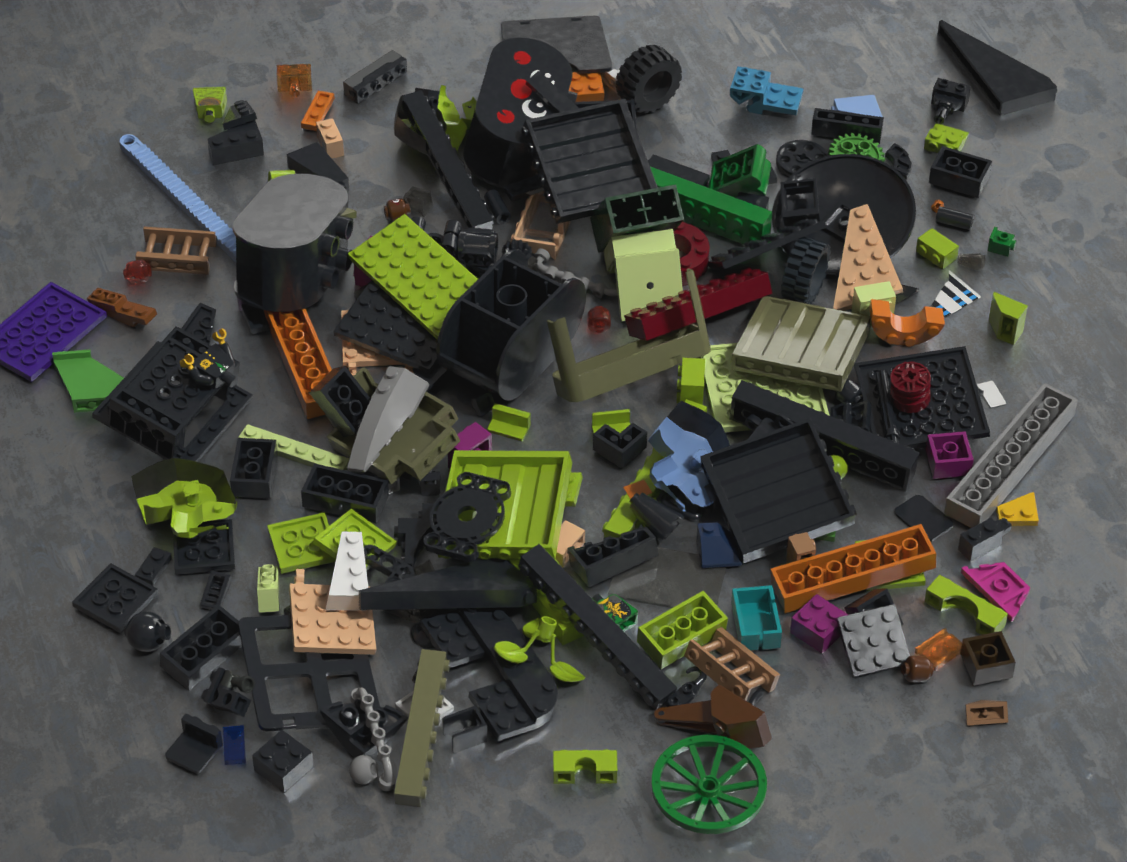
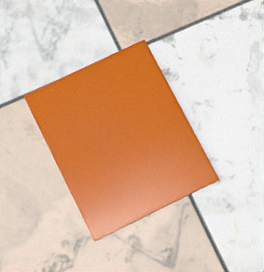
(637, 487)

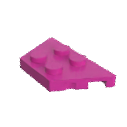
(999, 586)

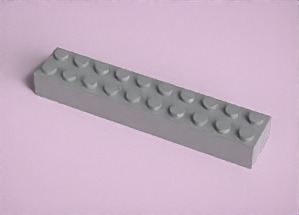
(1010, 456)

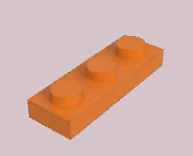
(317, 110)

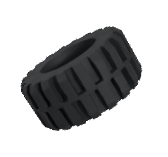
(649, 78)

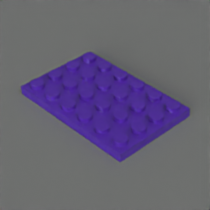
(44, 325)

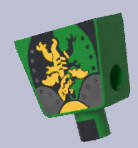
(618, 610)

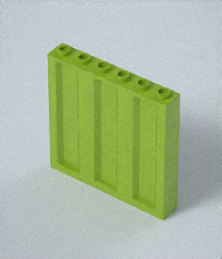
(536, 504)

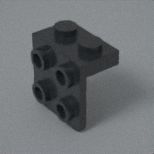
(195, 745)

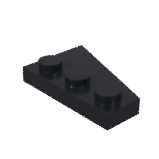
(239, 114)
(201, 322)

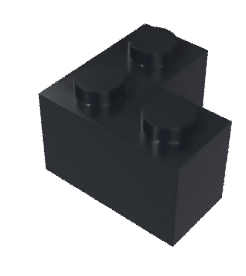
(620, 447)

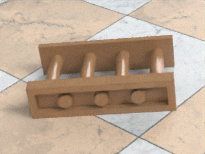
(174, 262)
(740, 656)

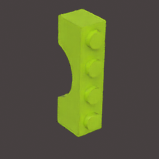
(946, 594)

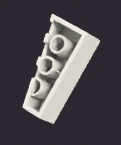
(348, 574)

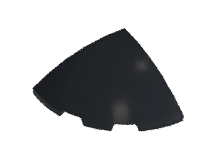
(349, 725)

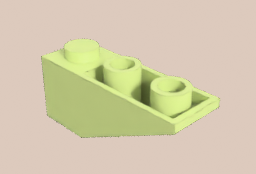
(268, 588)

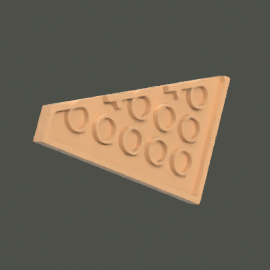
(863, 259)

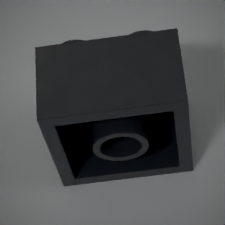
(283, 761)

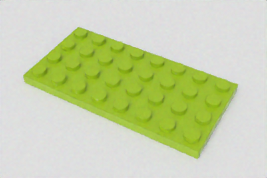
(414, 271)

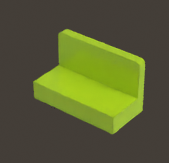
(616, 419)
(509, 422)

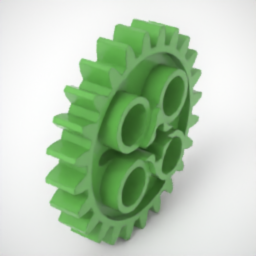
(863, 147)

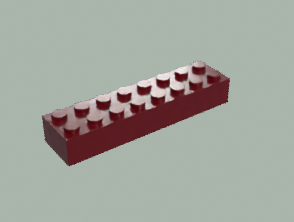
(714, 297)

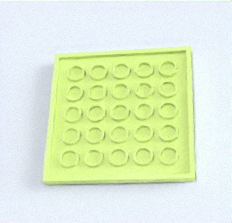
(723, 381)

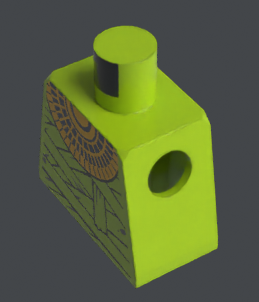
(210, 102)

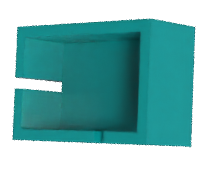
(756, 617)

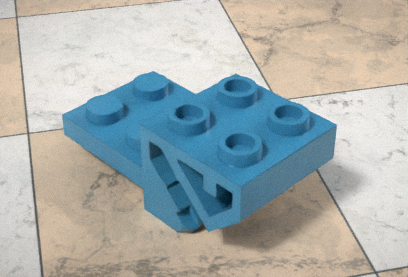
(761, 94)

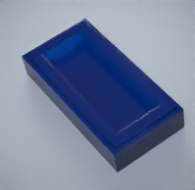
(234, 745)

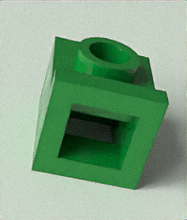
(1001, 242)

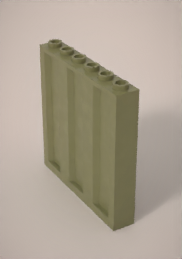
(801, 343)

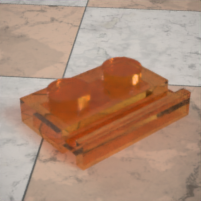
(940, 648)

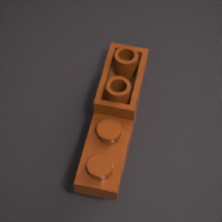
(121, 309)

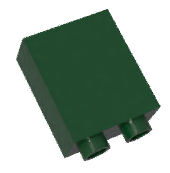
(636, 213)

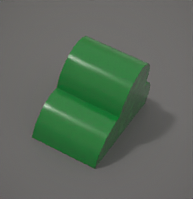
(742, 172)

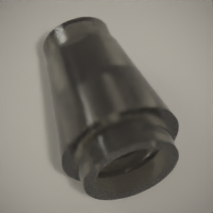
(974, 261)

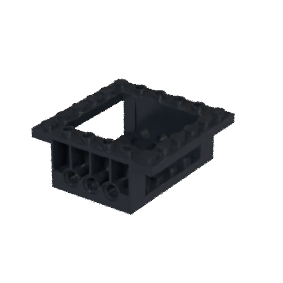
(161, 422)

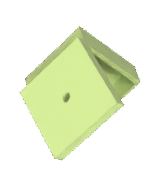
(642, 260)

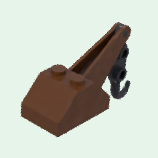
(722, 715)

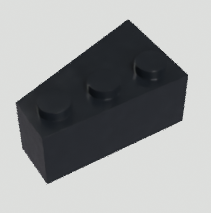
(236, 144)

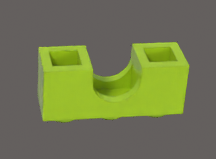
(600, 762)

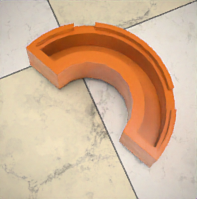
(905, 330)

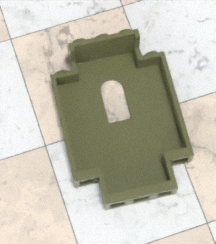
(417, 446)

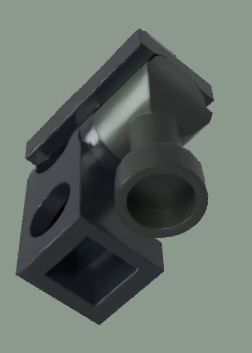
(222, 691)

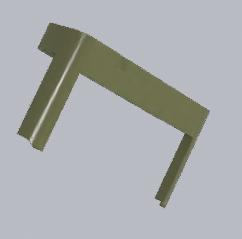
(628, 362)

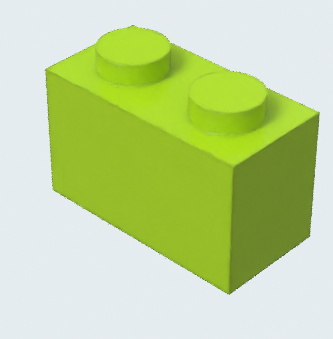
(937, 248)

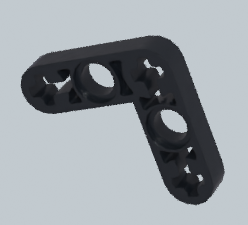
(393, 572)

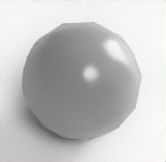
(363, 769)

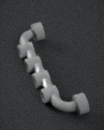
(551, 272)
(386, 779)

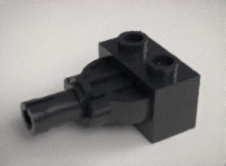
(949, 96)

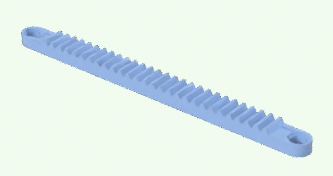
(179, 193)

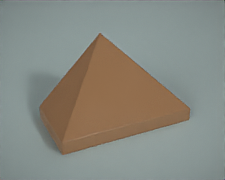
(986, 712)

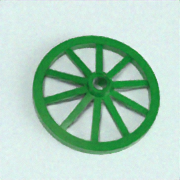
(709, 788)

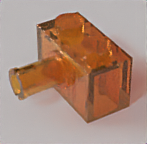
(294, 78)

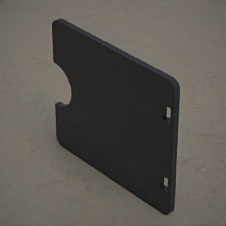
(577, 38)

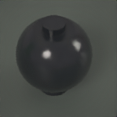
(147, 631)

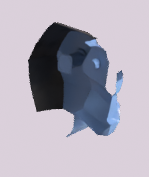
(681, 441)

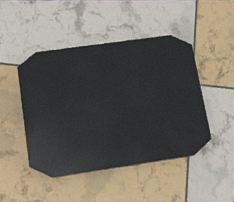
(921, 511)

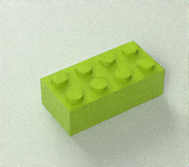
(669, 633)

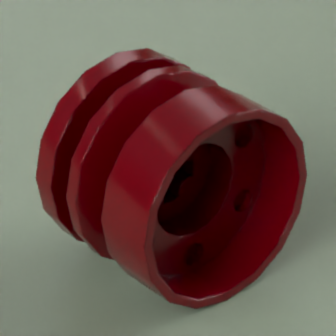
(910, 387)

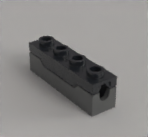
(375, 76)

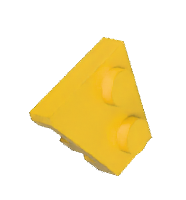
(1020, 511)

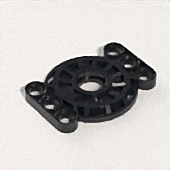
(467, 533)

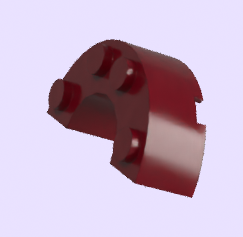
(696, 246)

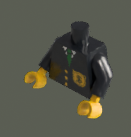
(214, 365)

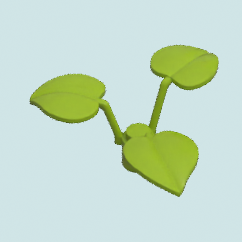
(542, 630)

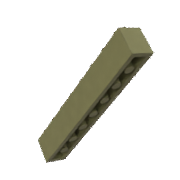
(420, 729)

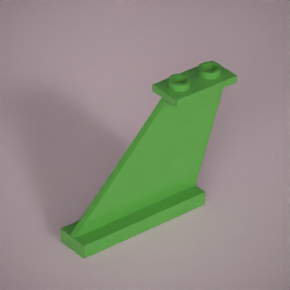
(85, 378)

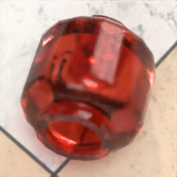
(137, 271)
(599, 318)

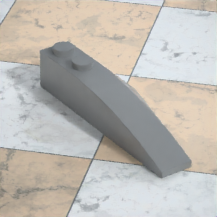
(389, 407)

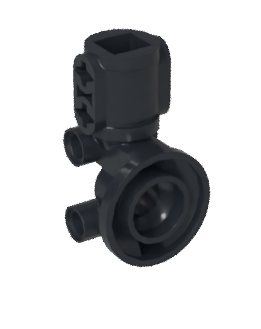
(467, 246)

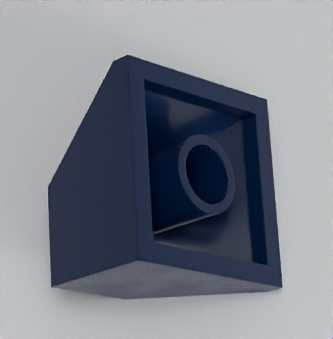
(716, 546)

